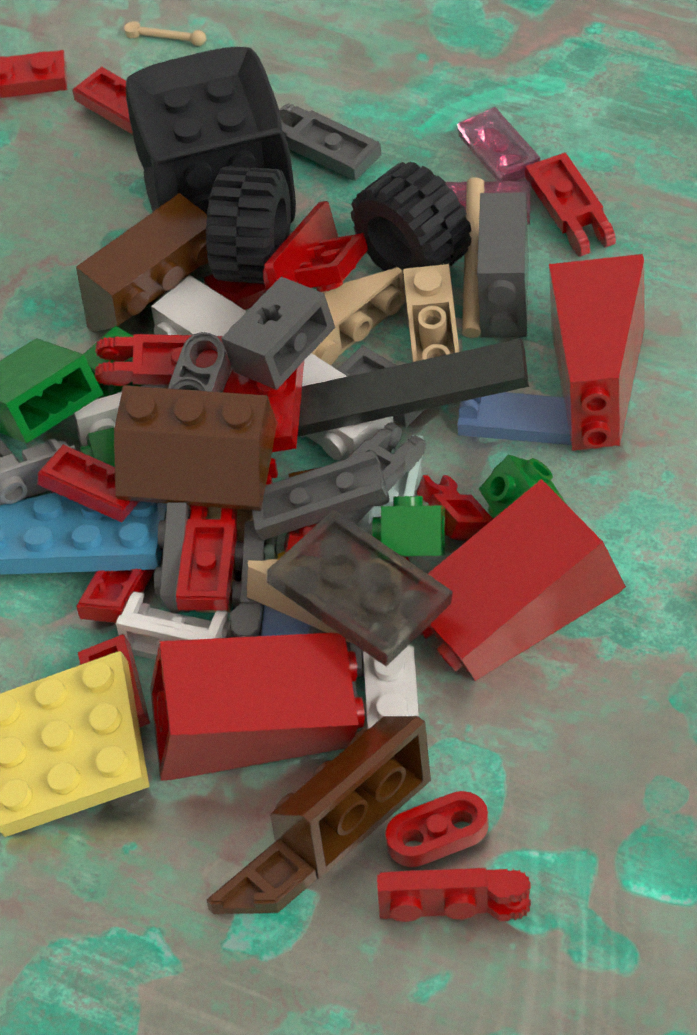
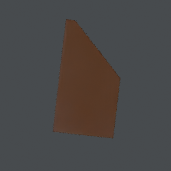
(264, 883)

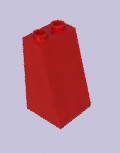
(597, 343)
(520, 582)
(251, 701)

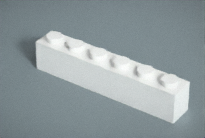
(197, 308)

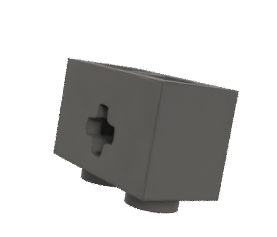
(278, 332)

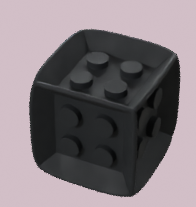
(204, 116)

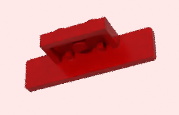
(315, 253)

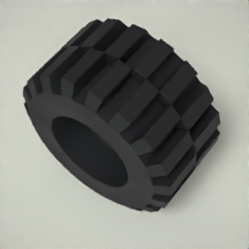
(411, 219)
(246, 222)

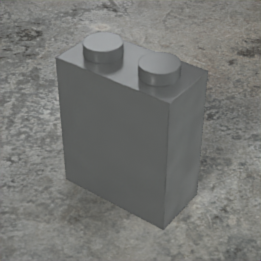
(503, 264)

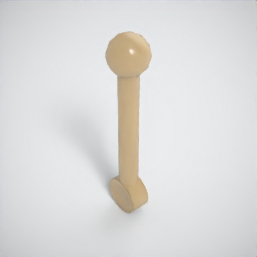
(134, 30)

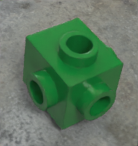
(511, 480)

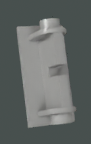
(21, 479)

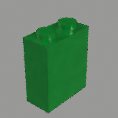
(42, 388)

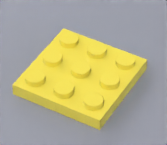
(69, 744)

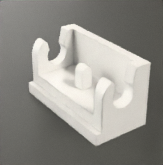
(148, 626)

